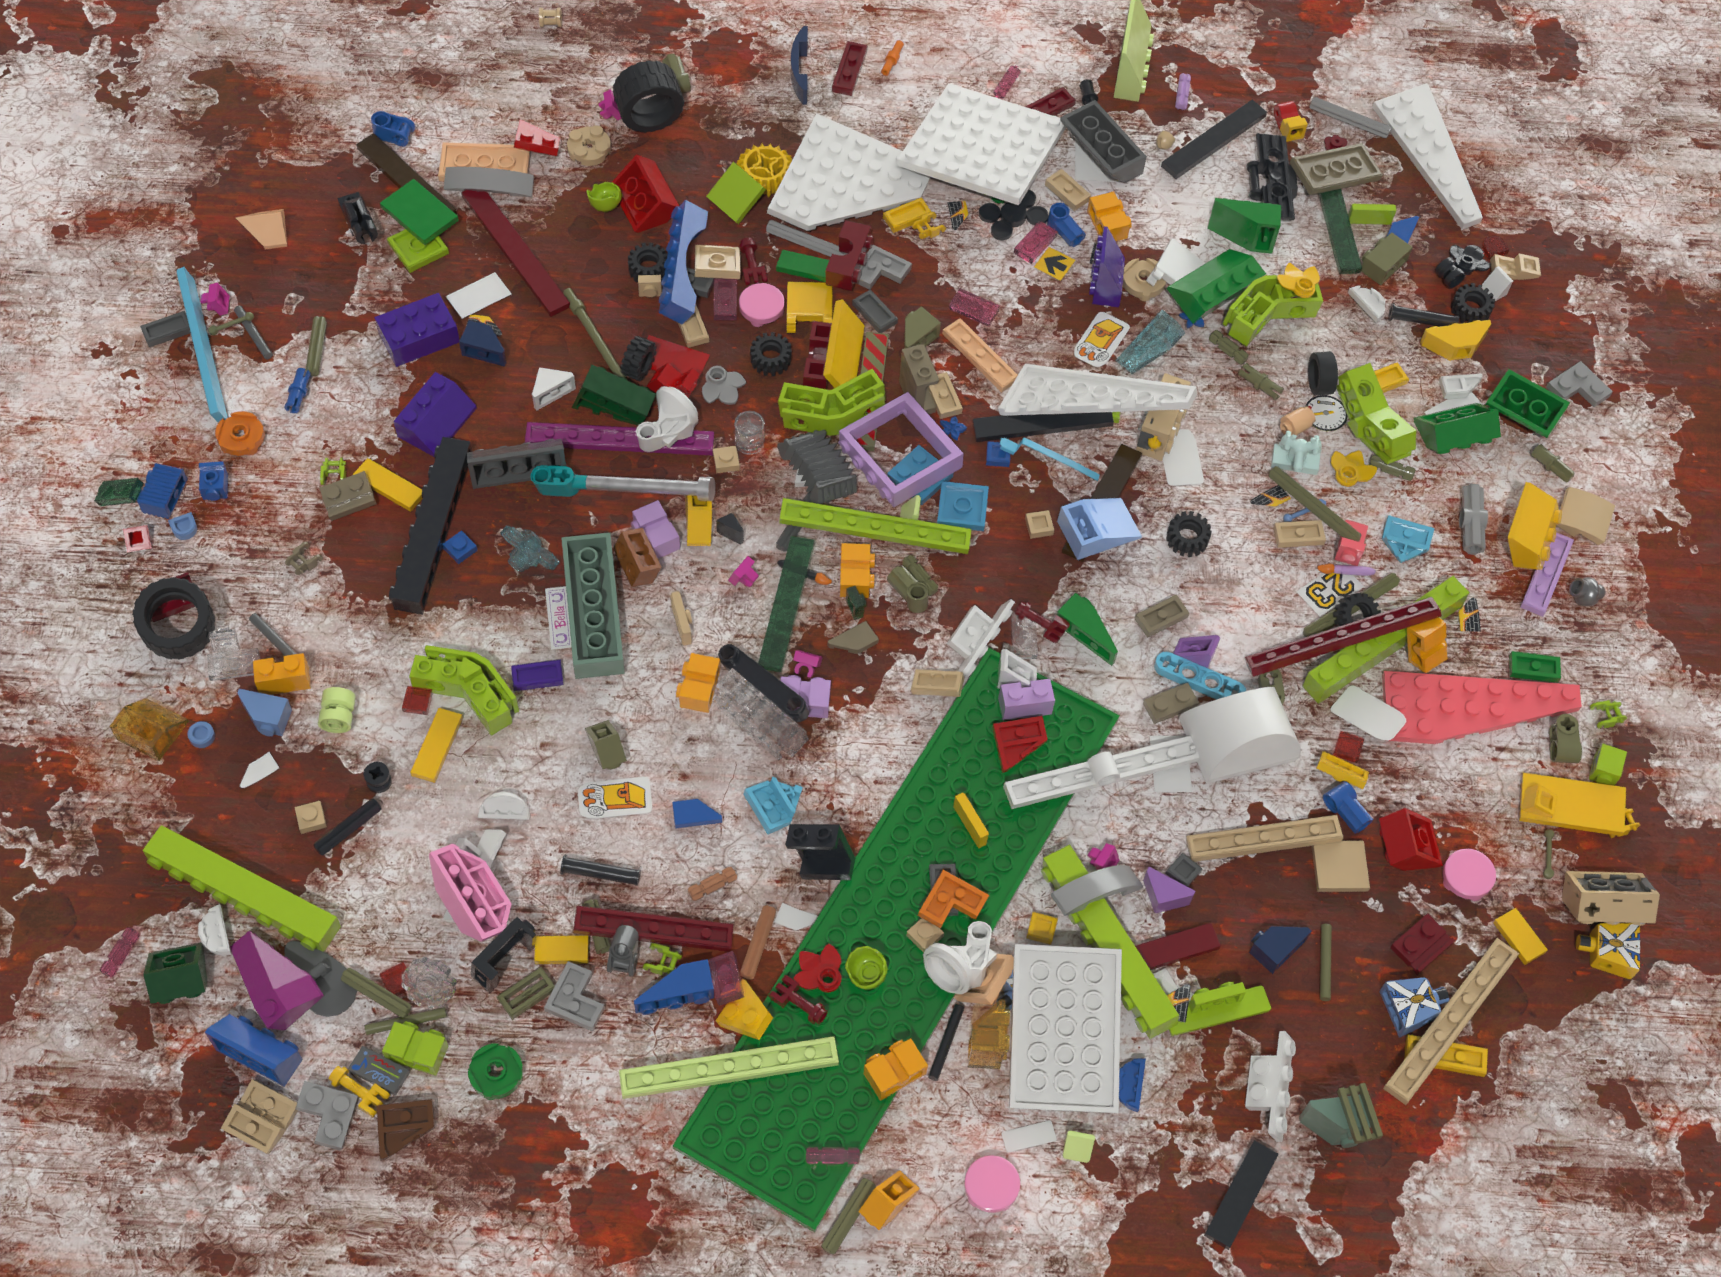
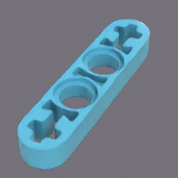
(1201, 674)

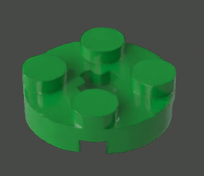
(480, 1068)

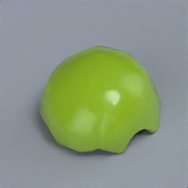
(604, 196)
(866, 967)

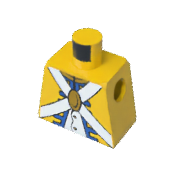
(1613, 948)

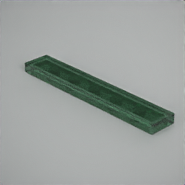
(1340, 232)
(786, 604)

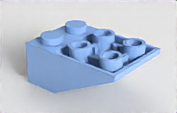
(1097, 525)

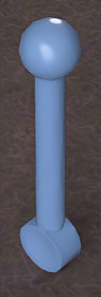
(1288, 517)

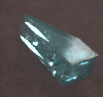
(1151, 343)

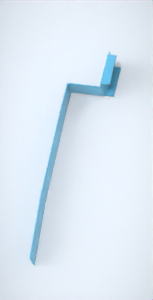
(1011, 447)

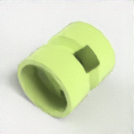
(336, 710)

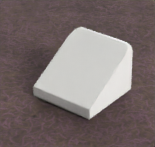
(1498, 283)

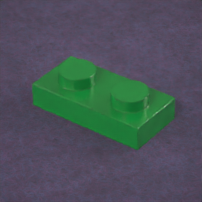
(1534, 667)

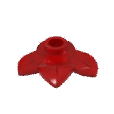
(817, 967)

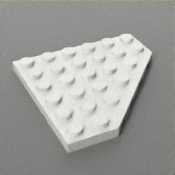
(842, 177)

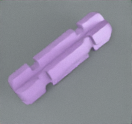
(1183, 91)

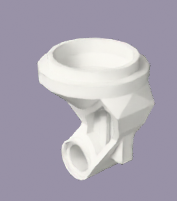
(675, 420)
(961, 967)

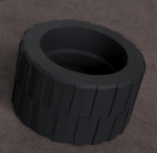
(645, 80)
(160, 593)

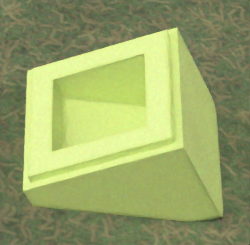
(911, 508)
(1078, 1146)

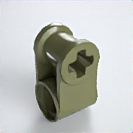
(1565, 740)

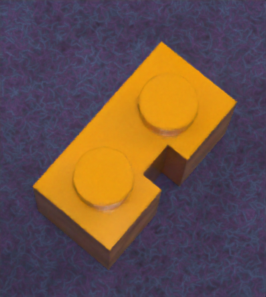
(1108, 212)
(855, 568)
(1427, 644)
(282, 676)
(699, 683)
(896, 1069)

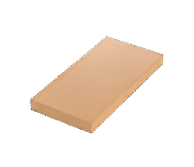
(483, 155)

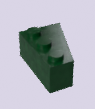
(614, 396)

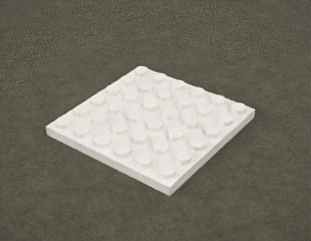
(982, 143)

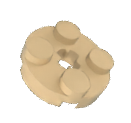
(588, 135)
(1137, 286)

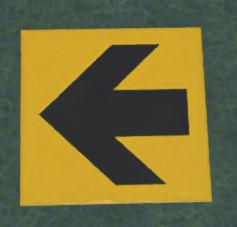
(1054, 263)

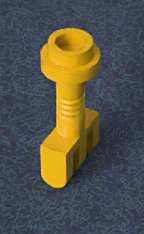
(340, 1076)

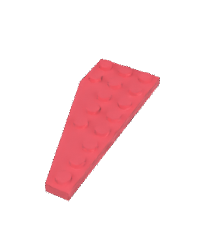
(1459, 705)

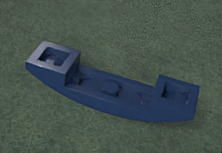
(799, 49)

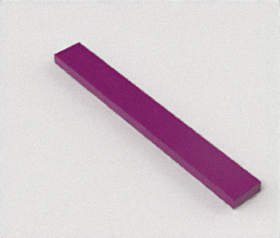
(614, 438)

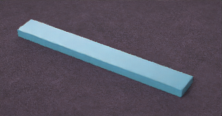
(202, 345)

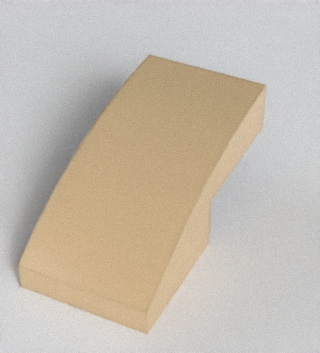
(1517, 268)

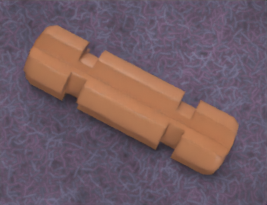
(712, 883)

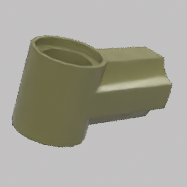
(683, 79)
(909, 588)

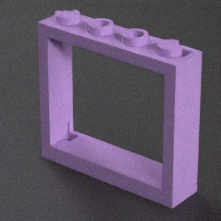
(907, 405)

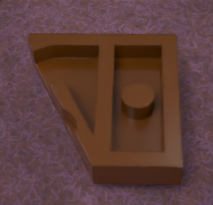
(403, 1124)

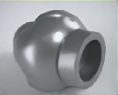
(1586, 591)

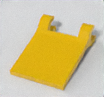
(808, 303)

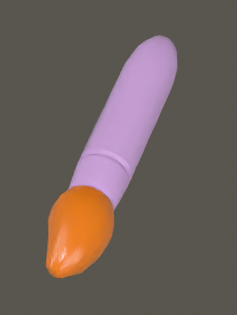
(1346, 569)

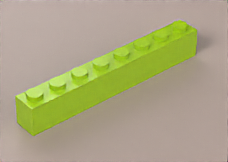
(1363, 656)
(242, 889)
(1103, 930)

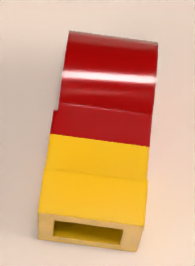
(1288, 120)

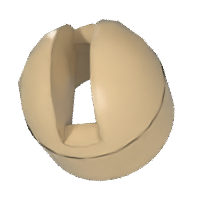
(1165, 140)

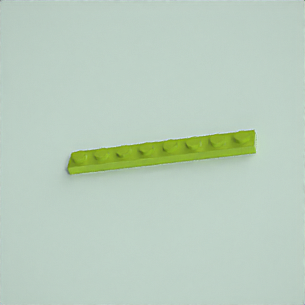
(875, 526)

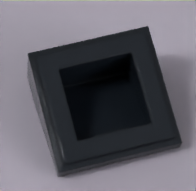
(730, 528)

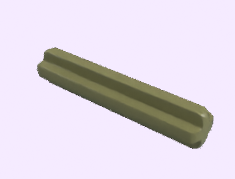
(316, 345)
(376, 992)
(847, 1216)

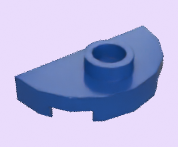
(1131, 1083)

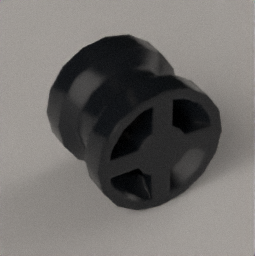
(382, 781)

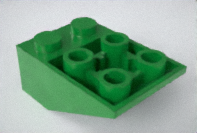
(1246, 223)

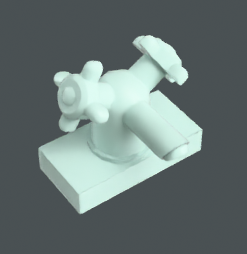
(1297, 454)

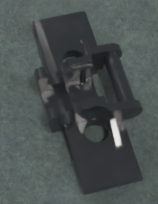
(1281, 176)

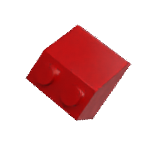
(1409, 841)

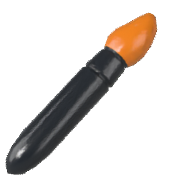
(818, 577)

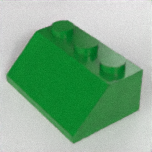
(1528, 403)
(1459, 427)

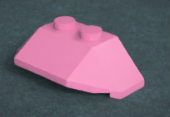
(469, 892)

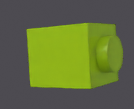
(1607, 765)

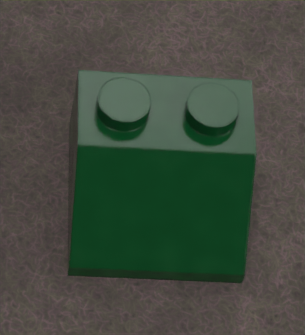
(176, 973)

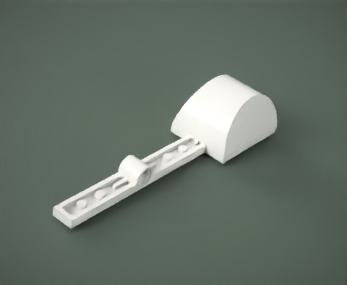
(1223, 737)

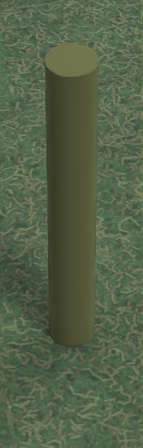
(1325, 963)
(416, 1018)

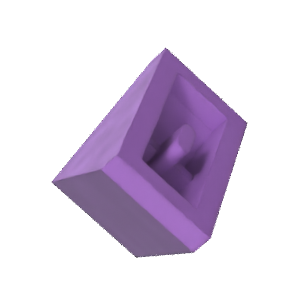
(1198, 649)
(1166, 892)

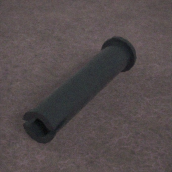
(1421, 316)
(600, 870)

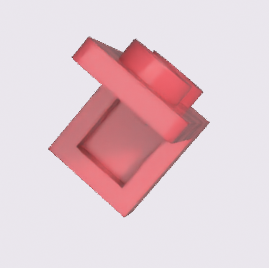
(1350, 550)

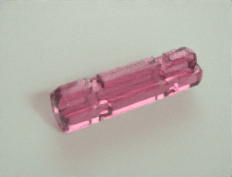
(1007, 81)
(119, 952)
(832, 1155)

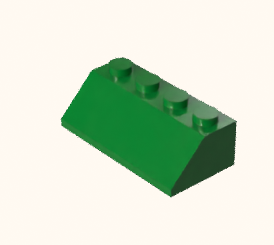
(1215, 283)

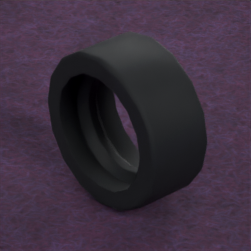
(1322, 373)

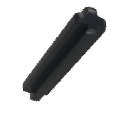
(347, 827)

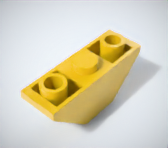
(1455, 340)
(698, 521)

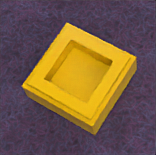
(1042, 928)

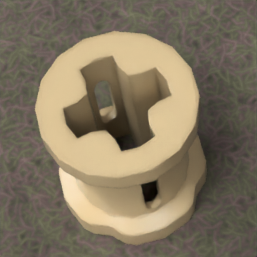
(550, 13)

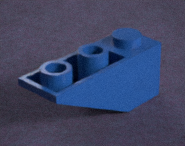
(683, 985)

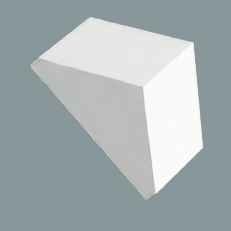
(551, 386)
(1015, 670)

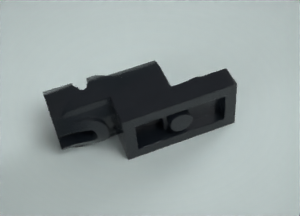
(357, 217)

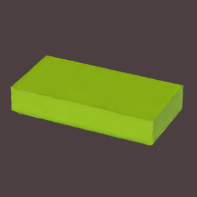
(1372, 214)

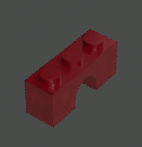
(845, 269)
(817, 354)

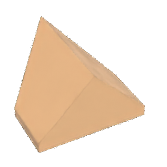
(267, 227)

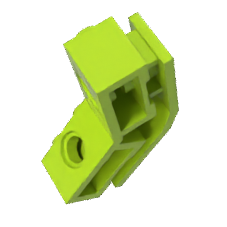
(1266, 301)
(830, 408)
(1371, 416)
(463, 676)

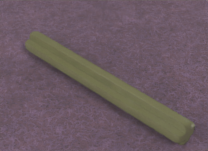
(1313, 504)
(1375, 590)

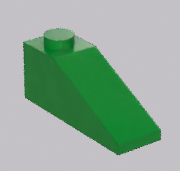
(1088, 627)

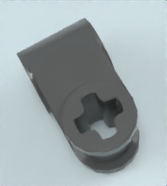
(623, 951)

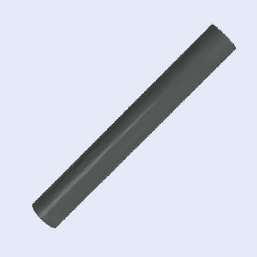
(254, 334)
(271, 635)

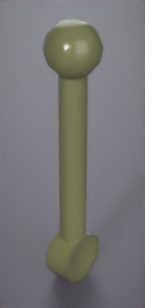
(213, 330)
(1548, 872)

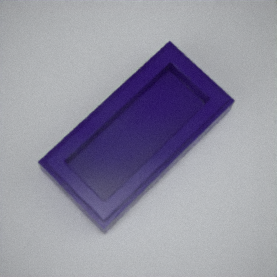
(537, 675)

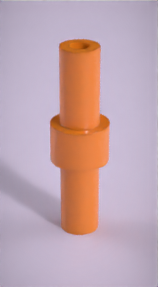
(892, 57)

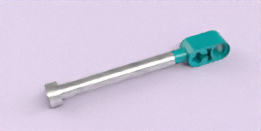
(563, 482)

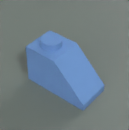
(266, 711)

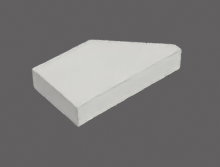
(1459, 385)

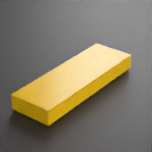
(391, 485)
(436, 745)
(1457, 1058)

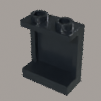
(822, 851)
(483, 965)

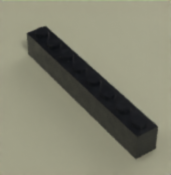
(431, 526)

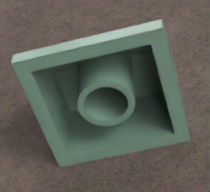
(1329, 1122)

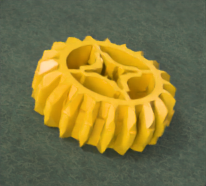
(766, 166)

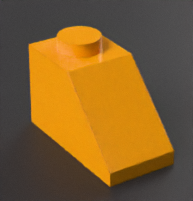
(888, 1200)

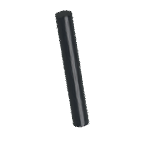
(946, 1042)

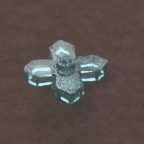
(527, 550)

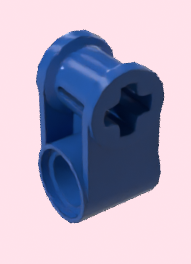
(391, 128)

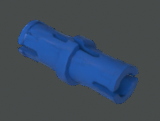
(297, 390)

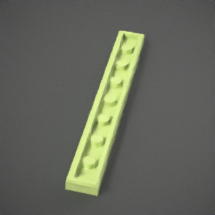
(728, 1067)

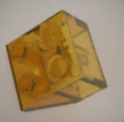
(148, 727)
(989, 1038)

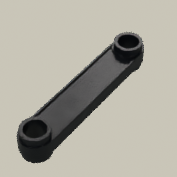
(765, 682)

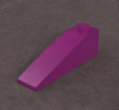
(273, 982)

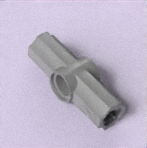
(1473, 519)

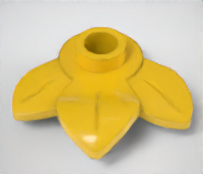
(1298, 281)
(1353, 467)

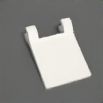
(1174, 264)

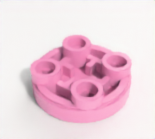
(761, 304)
(1469, 874)
(992, 1184)

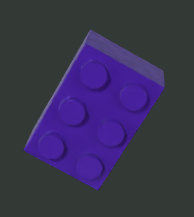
(417, 329)

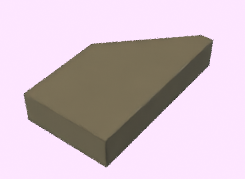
(855, 639)

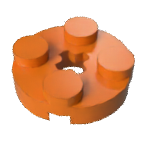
(242, 445)

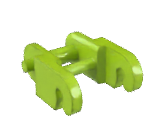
(325, 469)
(1606, 706)
(659, 969)

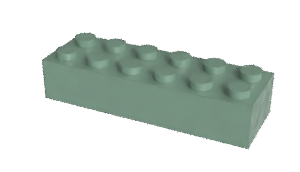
(592, 606)

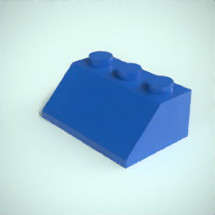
(255, 1048)

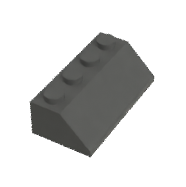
(1106, 141)
(512, 463)

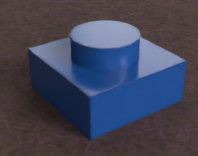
(460, 547)

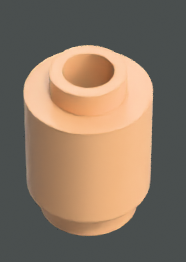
(1297, 420)

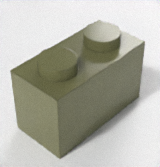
(1385, 258)

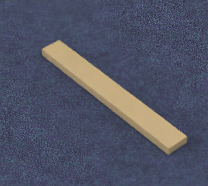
(1451, 1021)

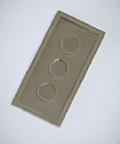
(1336, 168)

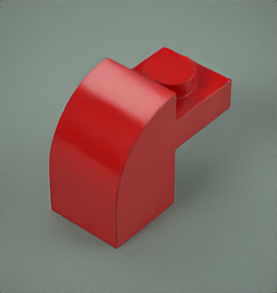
(669, 376)

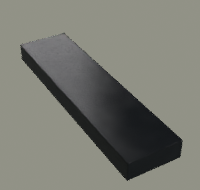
(1241, 1195)

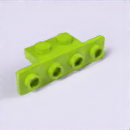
(1221, 1006)

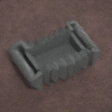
(820, 466)

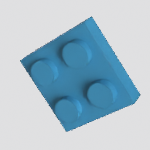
(913, 463)
(963, 505)

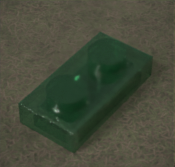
(118, 492)

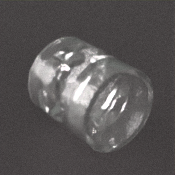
(749, 432)

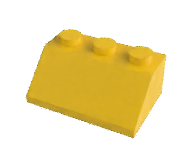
(1533, 528)

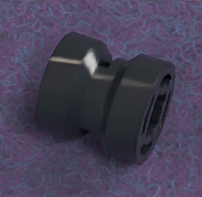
(1450, 272)

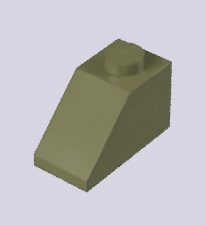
(920, 328)
(606, 745)

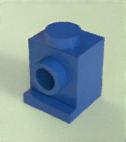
(213, 481)

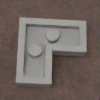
(883, 263)
(1580, 380)
(568, 999)
(333, 1107)

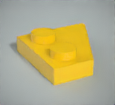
(746, 1014)

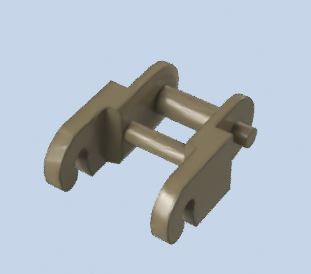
(307, 564)

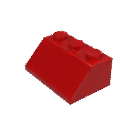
(645, 194)

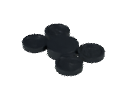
(1012, 215)

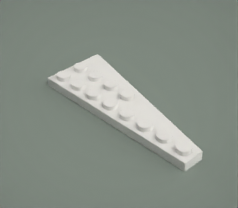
(1425, 140)
(1072, 391)

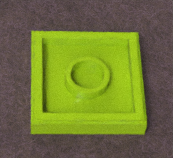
(736, 192)
(414, 253)

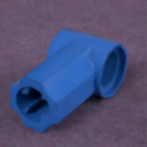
(1065, 225)
(1344, 801)

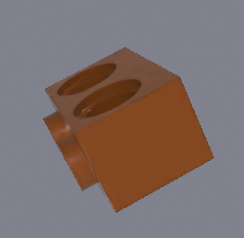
(637, 557)

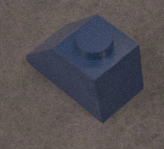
(482, 344)
(1278, 945)

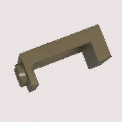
(917, 374)

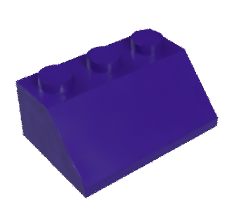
(434, 413)

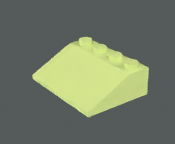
(1134, 54)

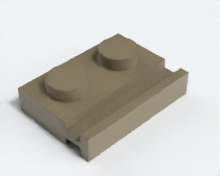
(347, 495)

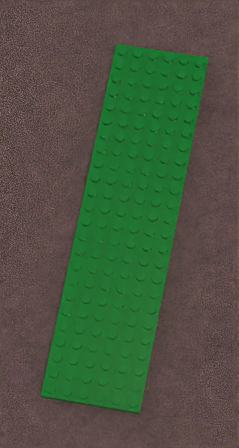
(762, 1126)

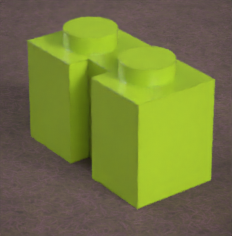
(414, 1048)

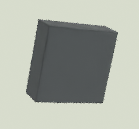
(1184, 870)

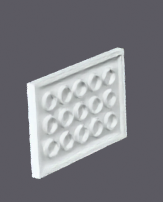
(1065, 1029)

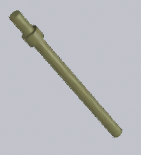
(578, 309)

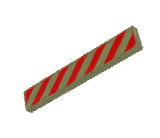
(873, 358)

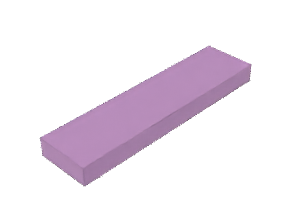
(1545, 580)

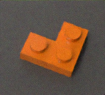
(948, 893)

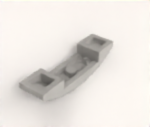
(489, 180)
(1095, 886)

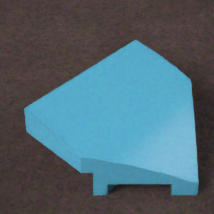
(1406, 538)
(773, 803)

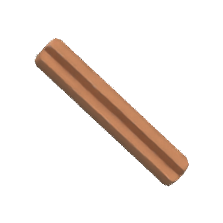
(758, 942)

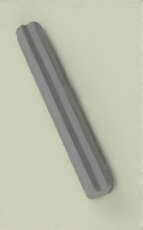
(1350, 117)
(803, 238)

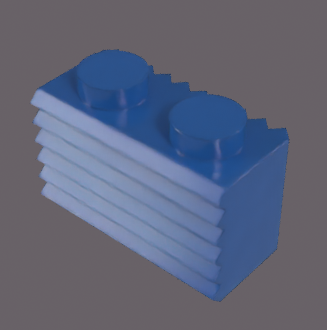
(161, 490)

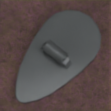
(327, 975)

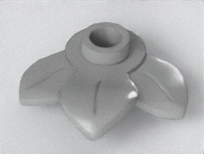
(724, 388)

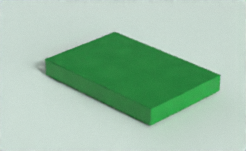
(419, 211)

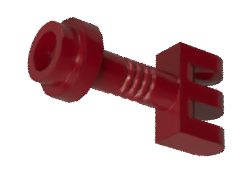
(748, 247)
(1053, 629)
(816, 1012)

